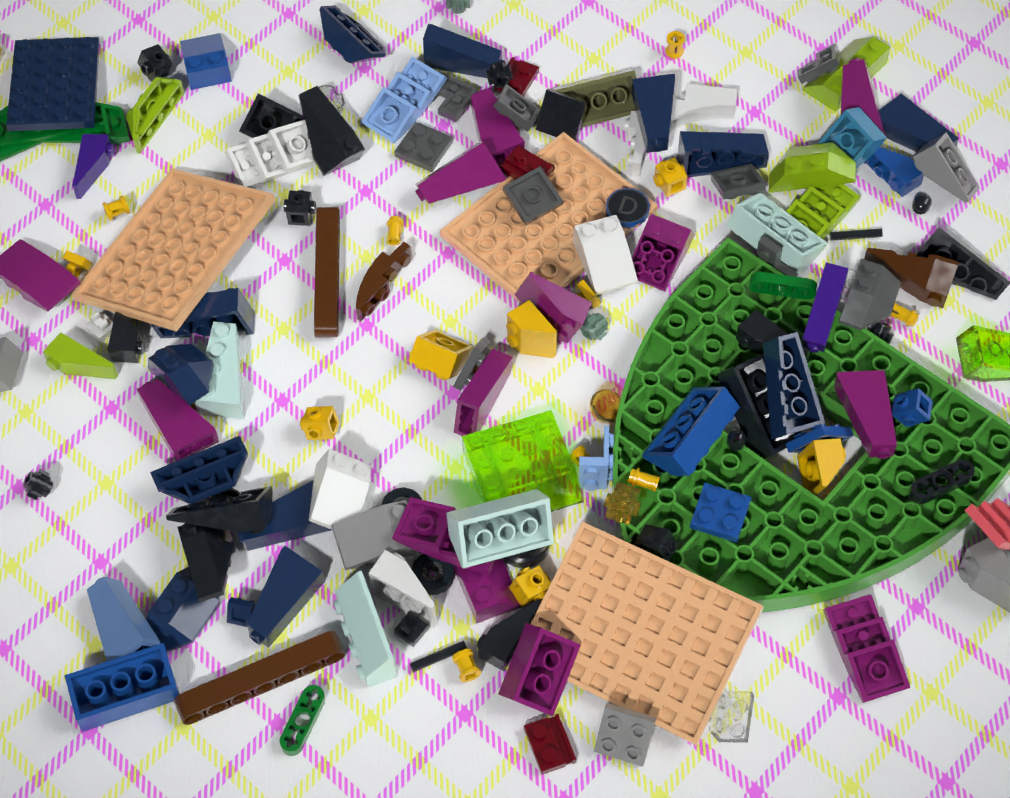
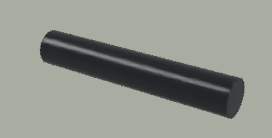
(855, 234)
(437, 656)

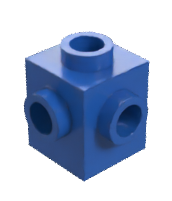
(912, 407)

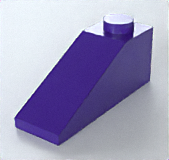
(91, 162)

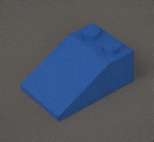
(205, 61)

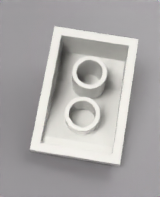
(604, 254)
(338, 488)
(398, 585)

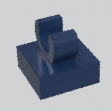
(239, 611)

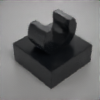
(411, 629)

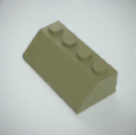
(607, 96)

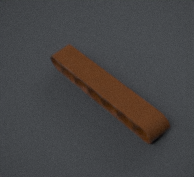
(327, 272)
(259, 677)

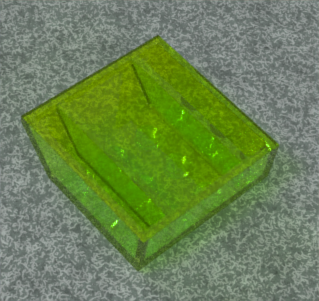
(521, 459)

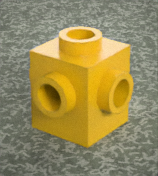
(670, 177)
(319, 423)
(530, 585)

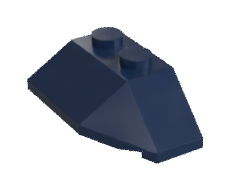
(349, 36)
(183, 370)
(203, 472)
(178, 614)

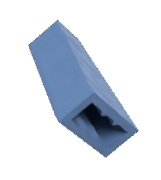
(119, 619)

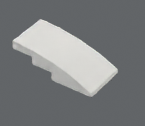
(271, 155)

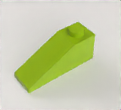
(75, 359)

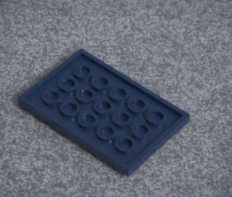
(53, 84)

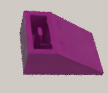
(660, 251)

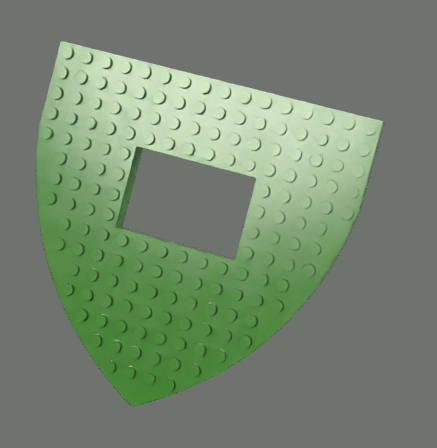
(791, 541)

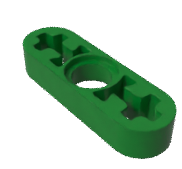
(794, 286)
(301, 739)

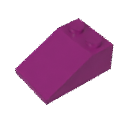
(559, 306)

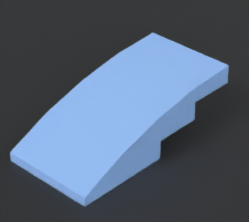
(403, 100)

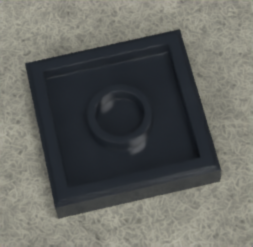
(561, 114)

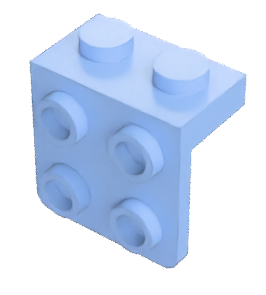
(597, 470)

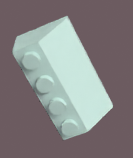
(763, 217)
(501, 528)
(365, 631)

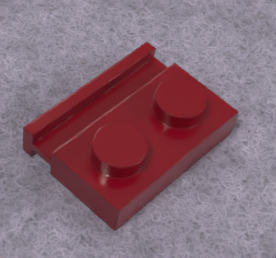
(523, 76)
(521, 162)
(549, 744)

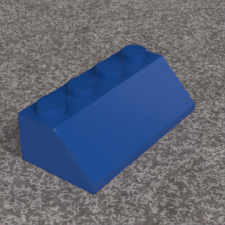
(692, 430)
(122, 687)

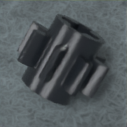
(499, 74)
(882, 331)
(37, 484)

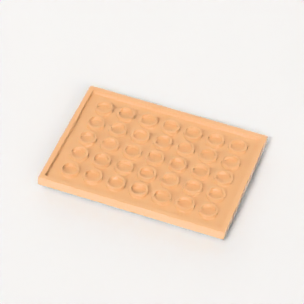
(174, 248)
(507, 250)

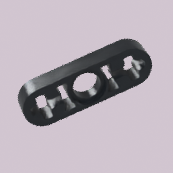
(946, 472)

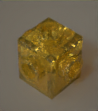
(622, 503)

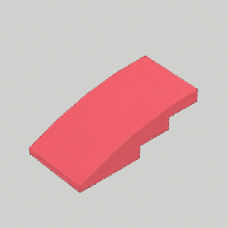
(993, 520)

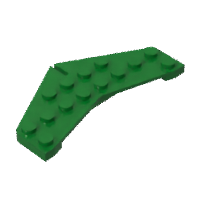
(108, 121)

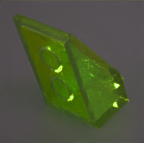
(984, 354)

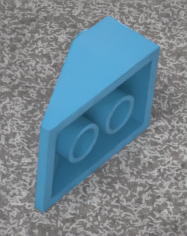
(855, 135)

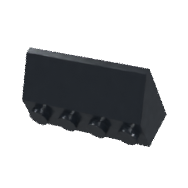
(749, 389)

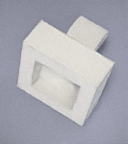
(99, 326)

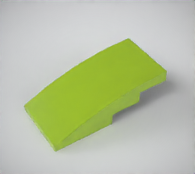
(824, 207)

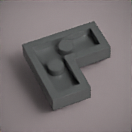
(826, 61)
(457, 98)
(771, 253)
(475, 359)

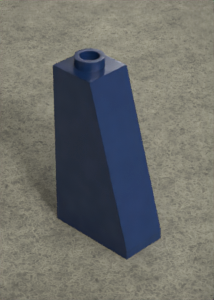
(457, 53)
(654, 108)
(911, 125)
(288, 521)
(283, 596)

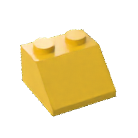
(531, 332)
(439, 354)
(820, 463)

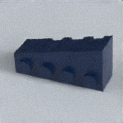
(718, 151)
(219, 306)
(789, 387)

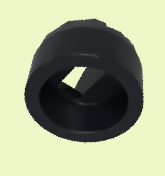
(921, 204)
(741, 441)

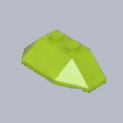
(153, 109)
(812, 166)

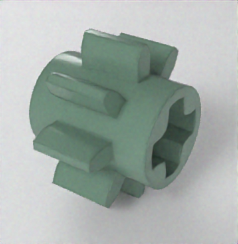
(457, 6)
(594, 326)

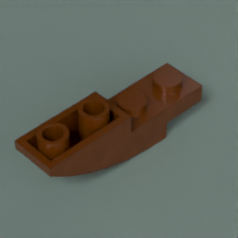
(376, 281)

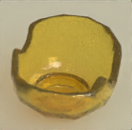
(604, 406)

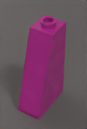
(859, 91)
(493, 128)
(461, 175)
(482, 392)
(869, 410)
(178, 424)

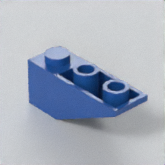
(895, 170)

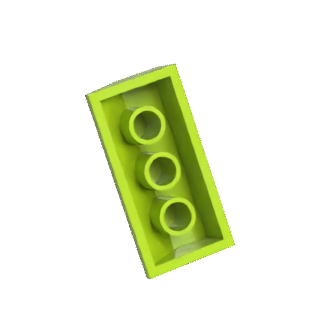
(828, 86)

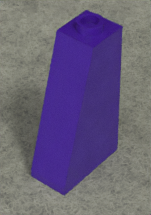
(824, 307)

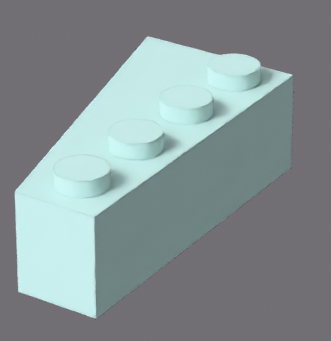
(225, 389)

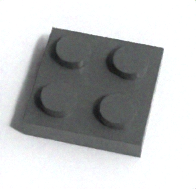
(516, 108)
(423, 146)
(738, 181)
(532, 195)

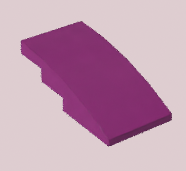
(35, 275)
(426, 531)
(866, 648)

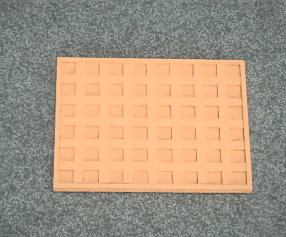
(646, 630)

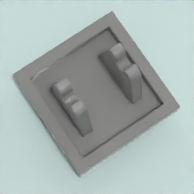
(624, 734)

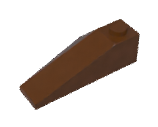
(921, 277)

